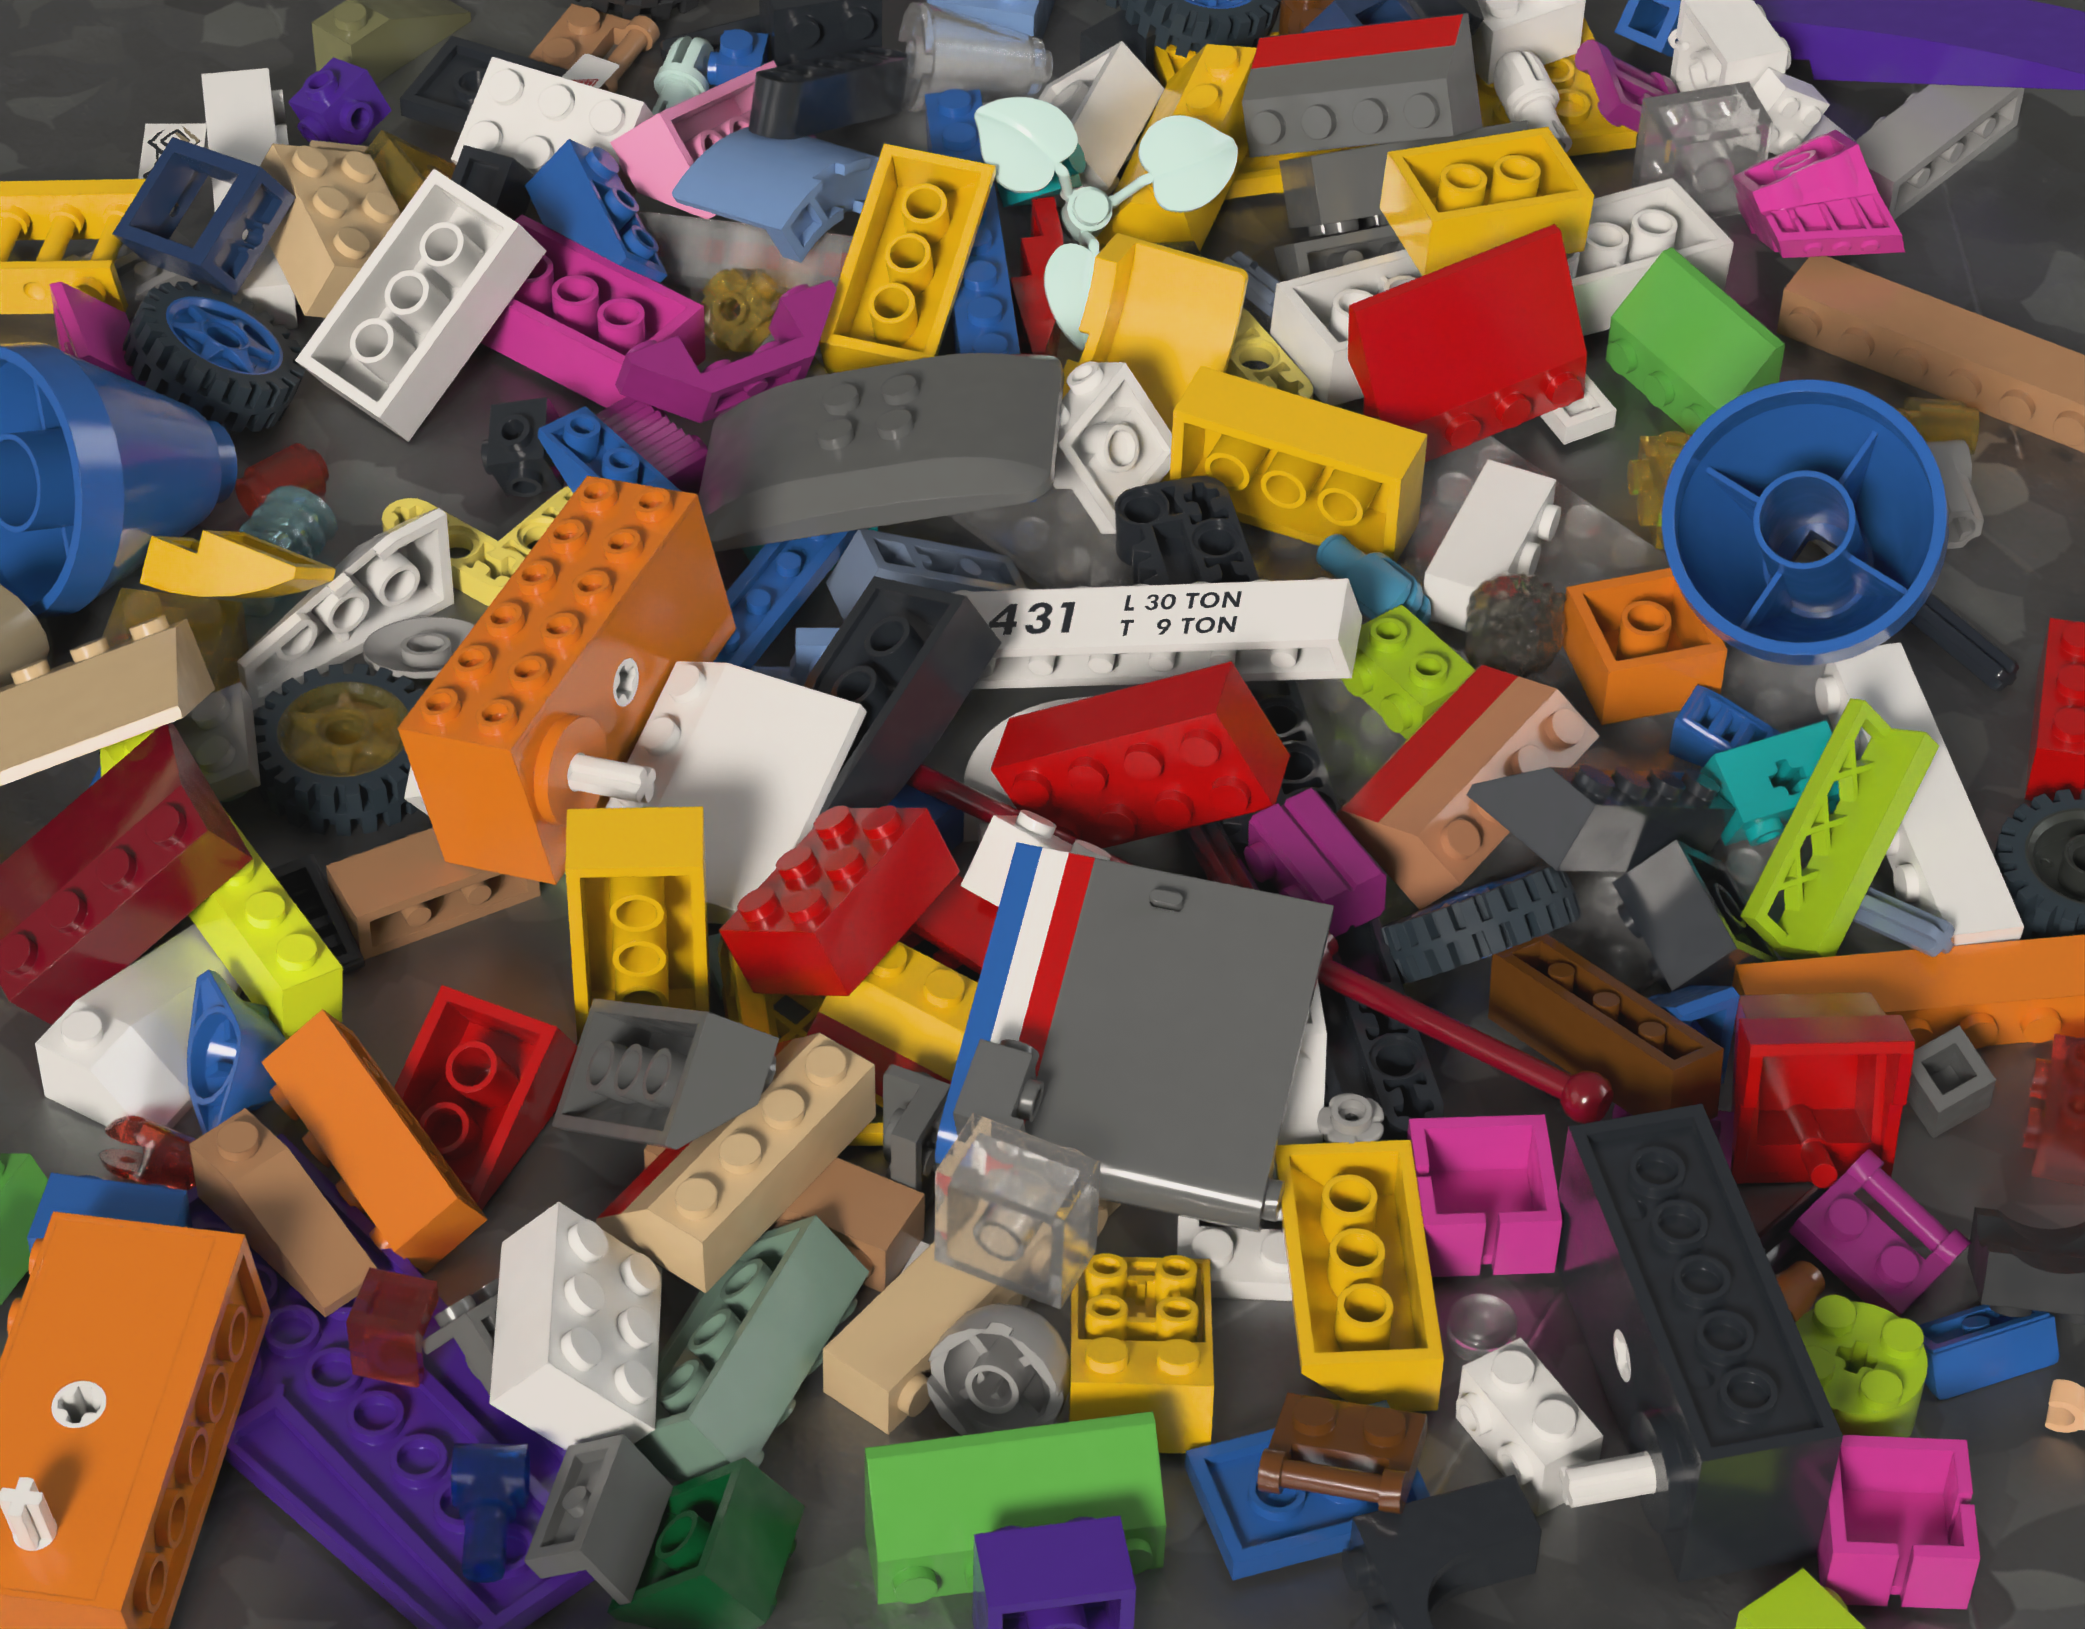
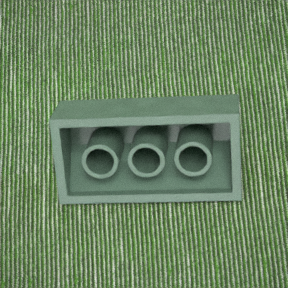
(748, 1349)

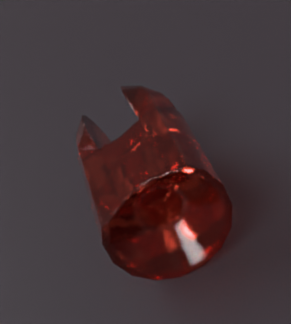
(164, 1158)

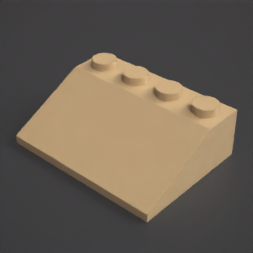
(99, 696)

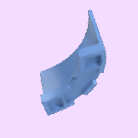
(779, 185)

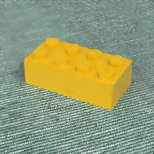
(1301, 462)
(637, 907)

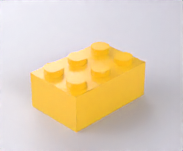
(1481, 194)

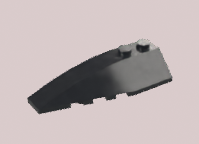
(910, 665)

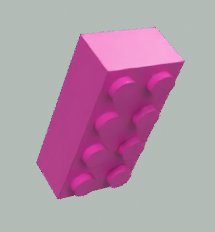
(585, 314)

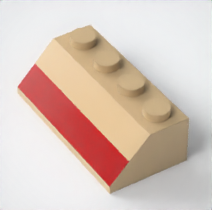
(722, 1191)

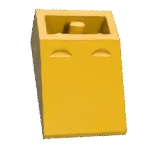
(1144, 1345)

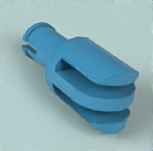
(1374, 578)

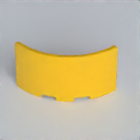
(1160, 317)

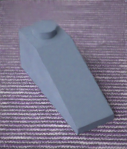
(916, 563)

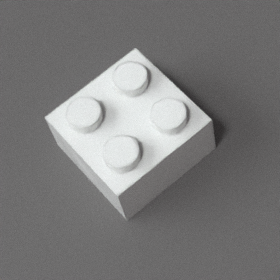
(1791, 106)

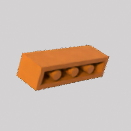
(372, 1142)

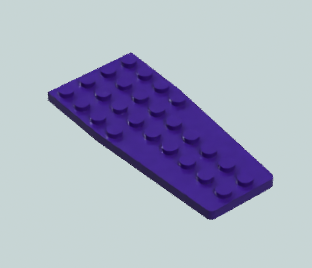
(373, 1458)

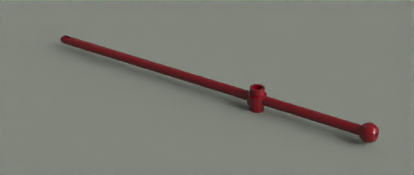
(1582, 1095)

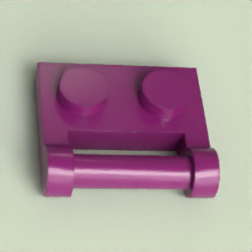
(1619, 84)
(1865, 1249)

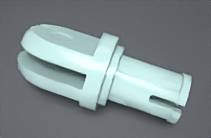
(682, 72)

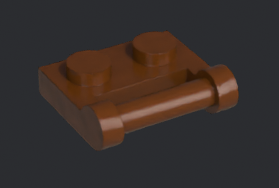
(1344, 1451)

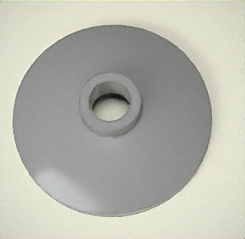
(415, 646)

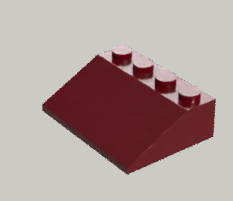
(112, 875)

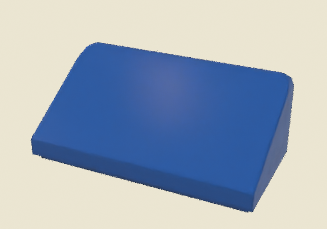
(1985, 1348)

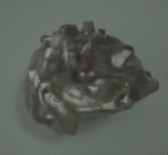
(1514, 624)

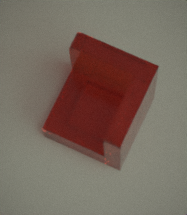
(389, 1326)

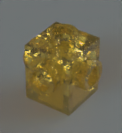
(758, 299)

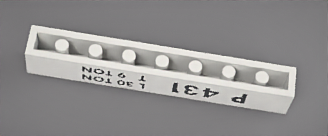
(1169, 630)

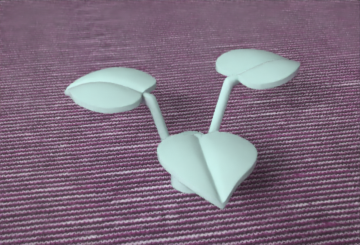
(1030, 140)

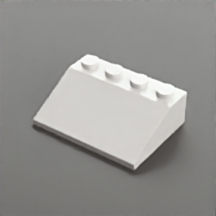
(754, 759)

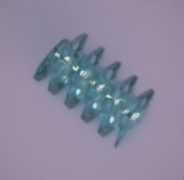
(293, 521)

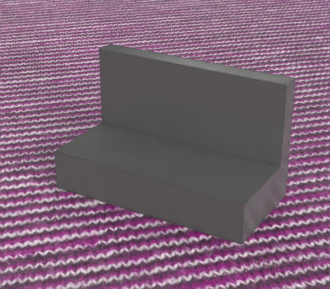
(601, 1516)

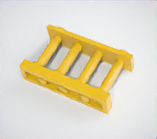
(57, 214)

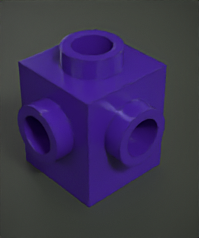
(339, 104)

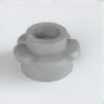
(1337, 1129)

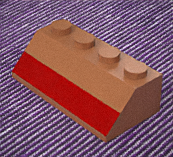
(1416, 804)

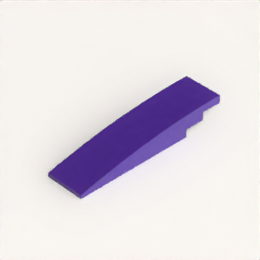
(1936, 41)

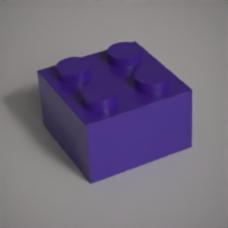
(1054, 1577)

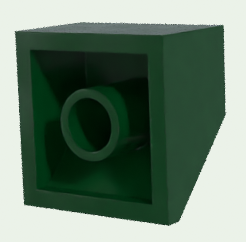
(717, 1553)

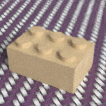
(332, 223)

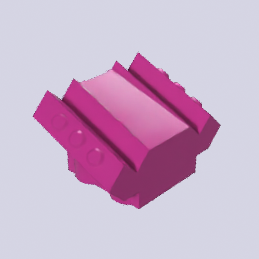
(1817, 202)

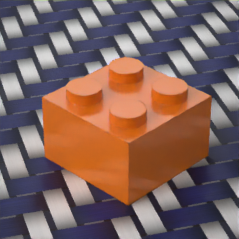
(1639, 646)

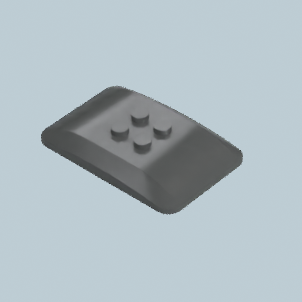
(882, 447)

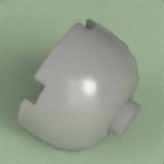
(999, 1371)

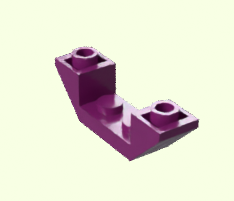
(669, 379)

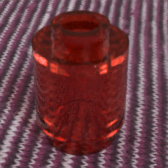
(287, 467)

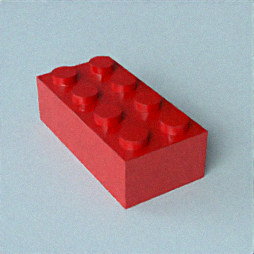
(1145, 758)

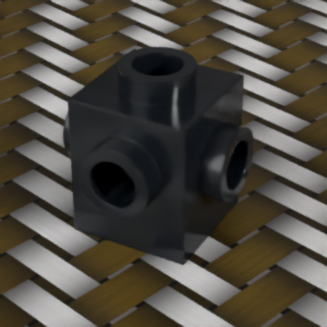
(515, 452)

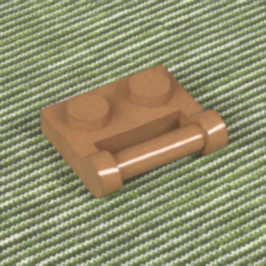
(594, 33)

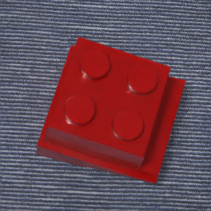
(1816, 1086)

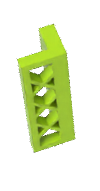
(1844, 844)

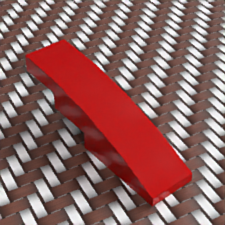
(1034, 320)

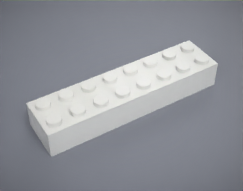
(1621, 245)

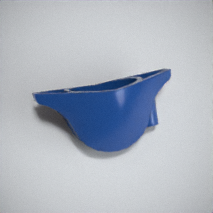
(227, 1051)

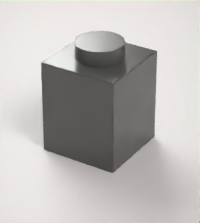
(1949, 1082)

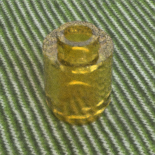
(1942, 420)

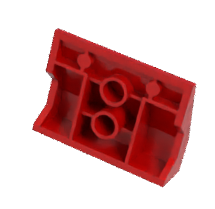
(1472, 344)

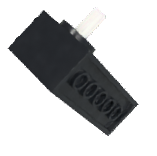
(1691, 1349)

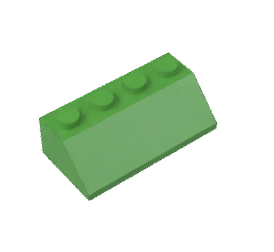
(939, 1492)

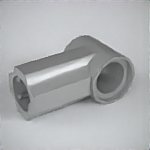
(1956, 472)

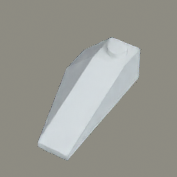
(128, 1038)

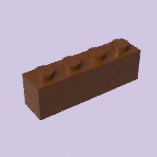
(1602, 1026)

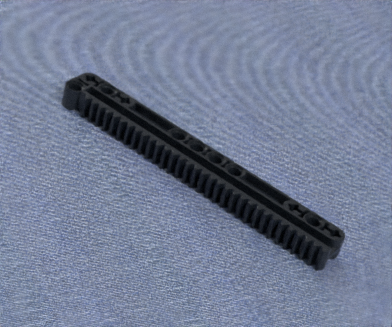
(1191, 535)

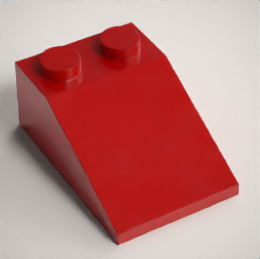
(483, 1085)

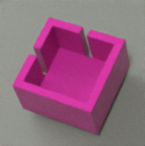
(1487, 1194)
(1892, 1523)

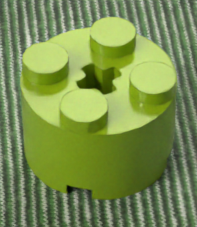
(1866, 1364)

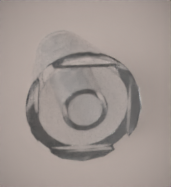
(968, 54)

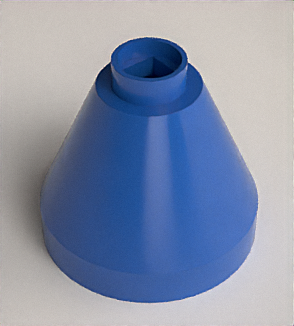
(1793, 470)
(94, 475)

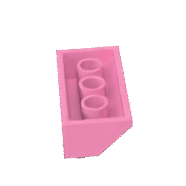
(671, 141)

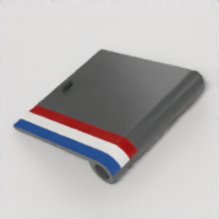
(1152, 1025)

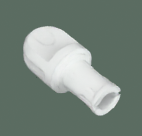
(1529, 93)

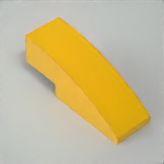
(229, 567)

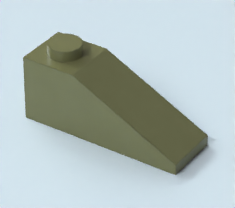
(384, 32)

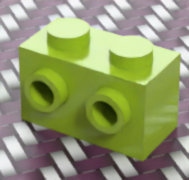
(1404, 670)

